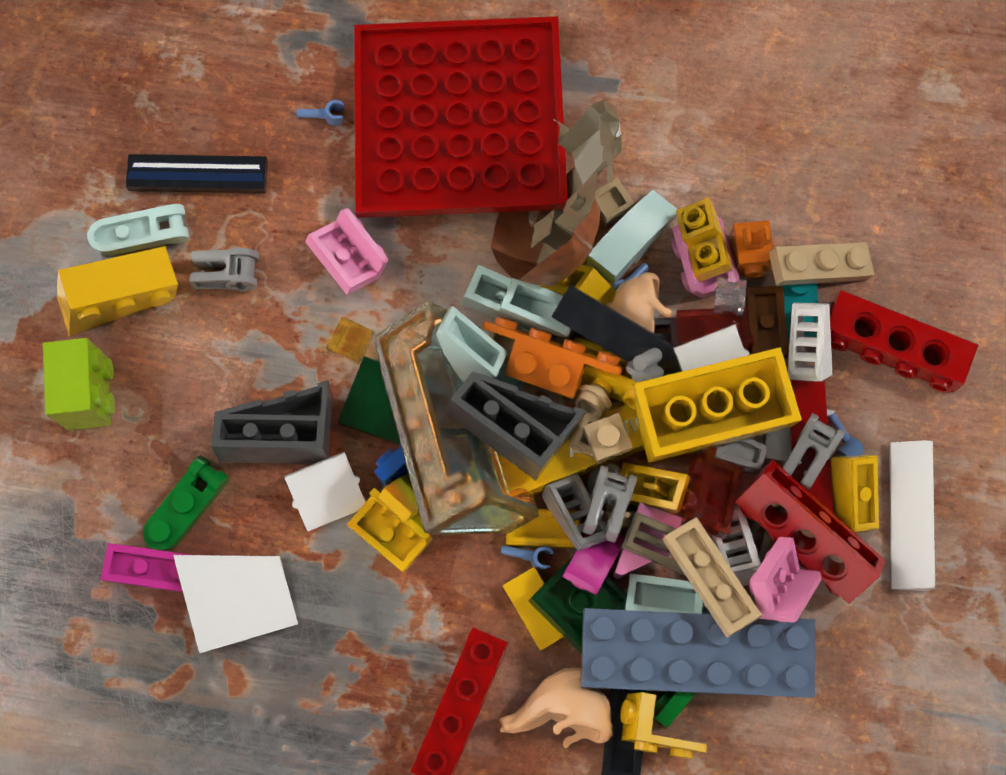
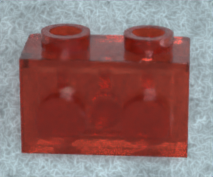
(701, 322)
(712, 492)

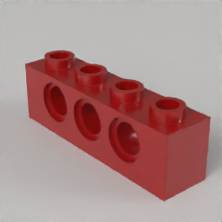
(952, 352)
(832, 536)
(460, 704)

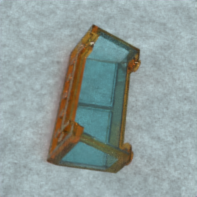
(450, 469)

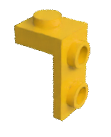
(637, 721)

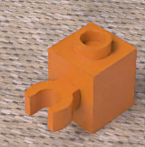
(751, 247)

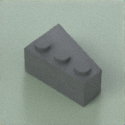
(512, 422)
(277, 430)

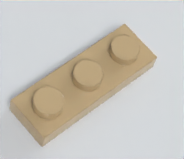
(821, 263)
(711, 577)

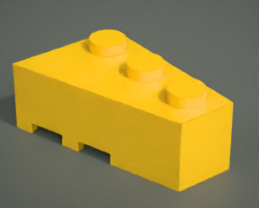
(114, 288)

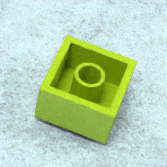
(77, 384)

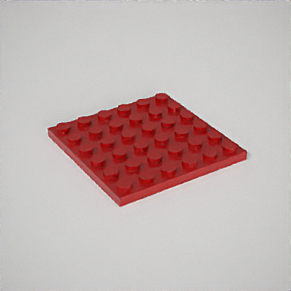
(458, 117)

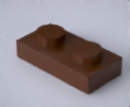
(767, 318)

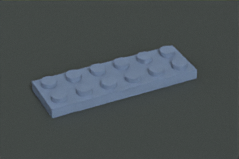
(695, 656)

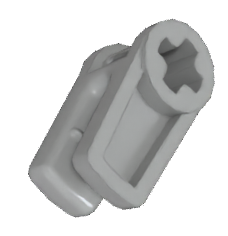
(238, 270)
(822, 447)
(743, 453)
(611, 490)

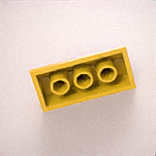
(715, 404)

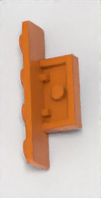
(548, 362)

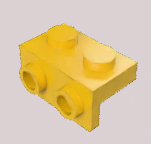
(388, 533)

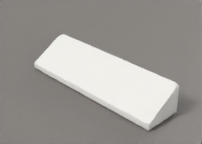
(912, 516)

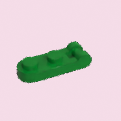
(184, 506)

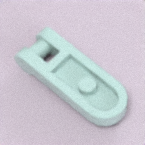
(138, 230)

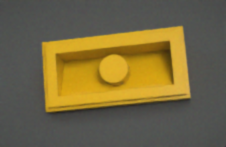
(856, 491)

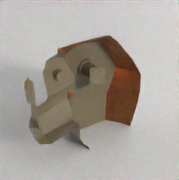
(565, 236)

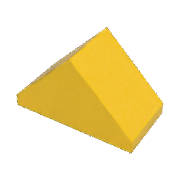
(657, 487)

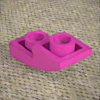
(592, 564)

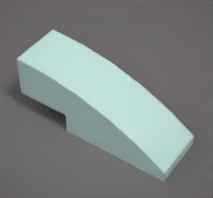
(631, 236)
(515, 300)
(472, 349)
(663, 595)

